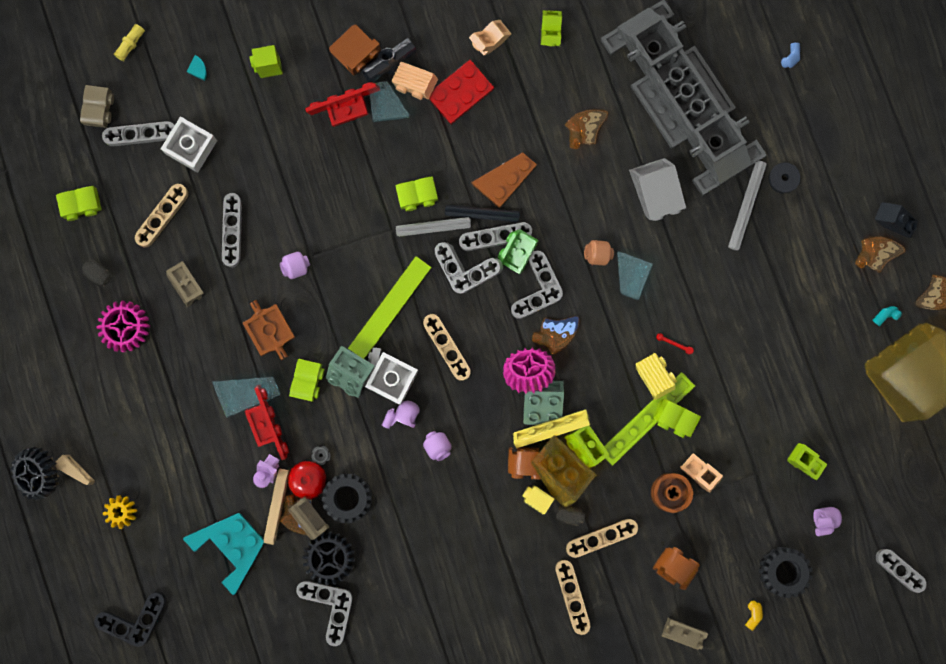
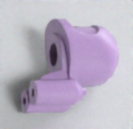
(405, 414)
(827, 520)

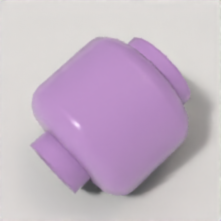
(294, 265)
(437, 446)

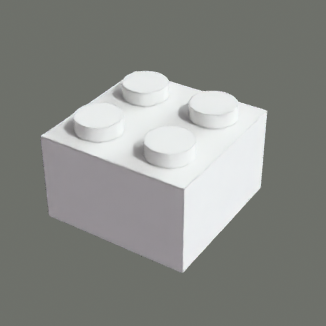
(189, 144)
(391, 378)

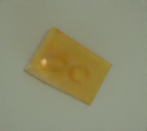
(562, 472)

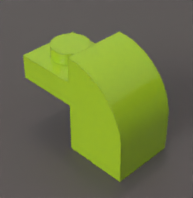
(551, 28)
(807, 461)

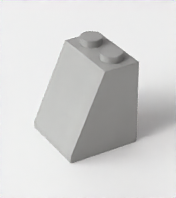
(658, 189)

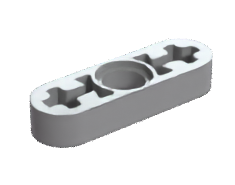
(915, 575)

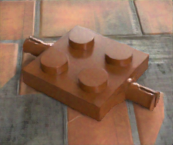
(268, 330)

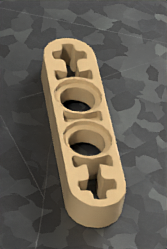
(164, 217)
(443, 349)
(276, 506)
(602, 540)
(574, 596)

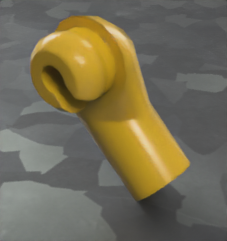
(757, 615)

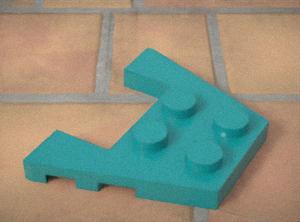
(236, 541)

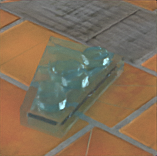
(240, 394)

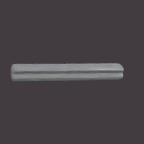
(434, 226)

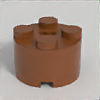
(520, 462)
(681, 487)
(676, 568)

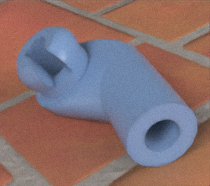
(793, 58)

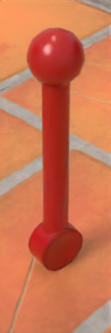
(689, 350)

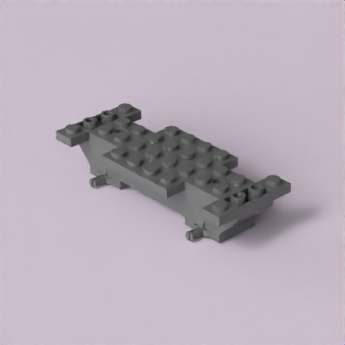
(684, 96)

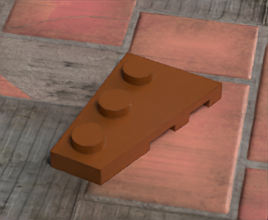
(505, 179)

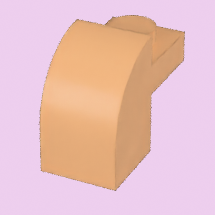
(490, 37)
(702, 473)

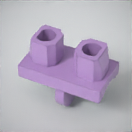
(266, 472)

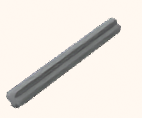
(747, 205)

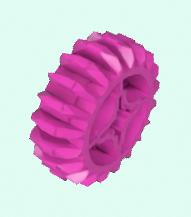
(123, 334)
(529, 370)

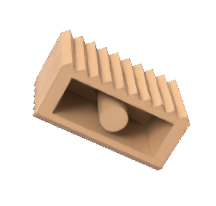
(414, 80)

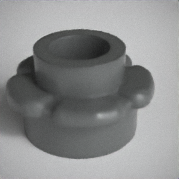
(320, 450)

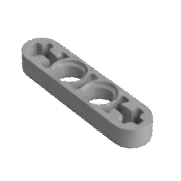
(139, 136)
(231, 230)
(494, 232)

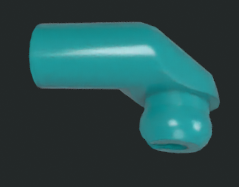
(887, 313)

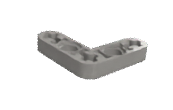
(460, 274)
(545, 286)
(332, 600)

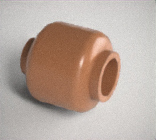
(598, 252)

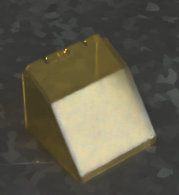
(913, 373)

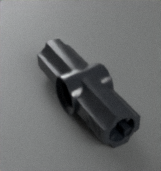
(388, 60)

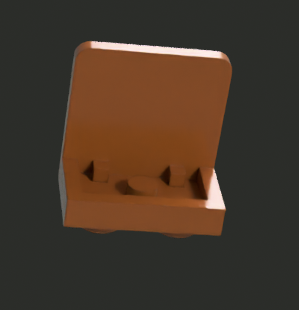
(355, 49)

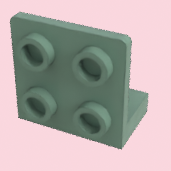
(348, 371)
(544, 405)

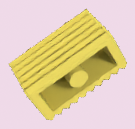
(655, 376)
(537, 499)

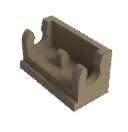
(184, 283)
(308, 518)
(684, 634)

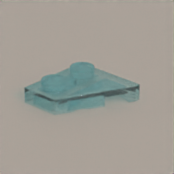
(386, 104)
(632, 275)

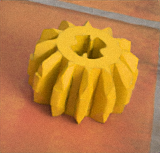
(114, 515)

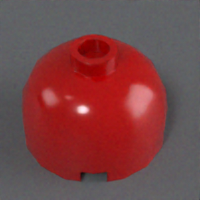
(307, 479)

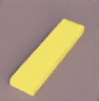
(550, 428)

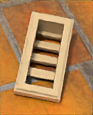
(72, 468)

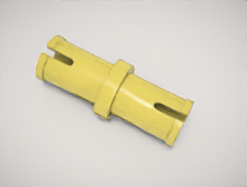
(129, 42)

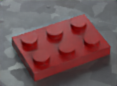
(460, 92)

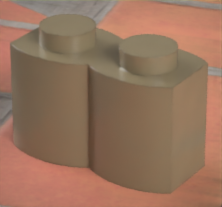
(96, 106)

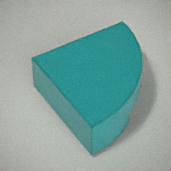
(197, 68)

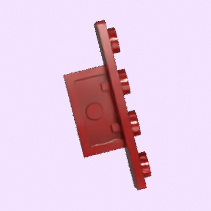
(345, 107)
(263, 423)

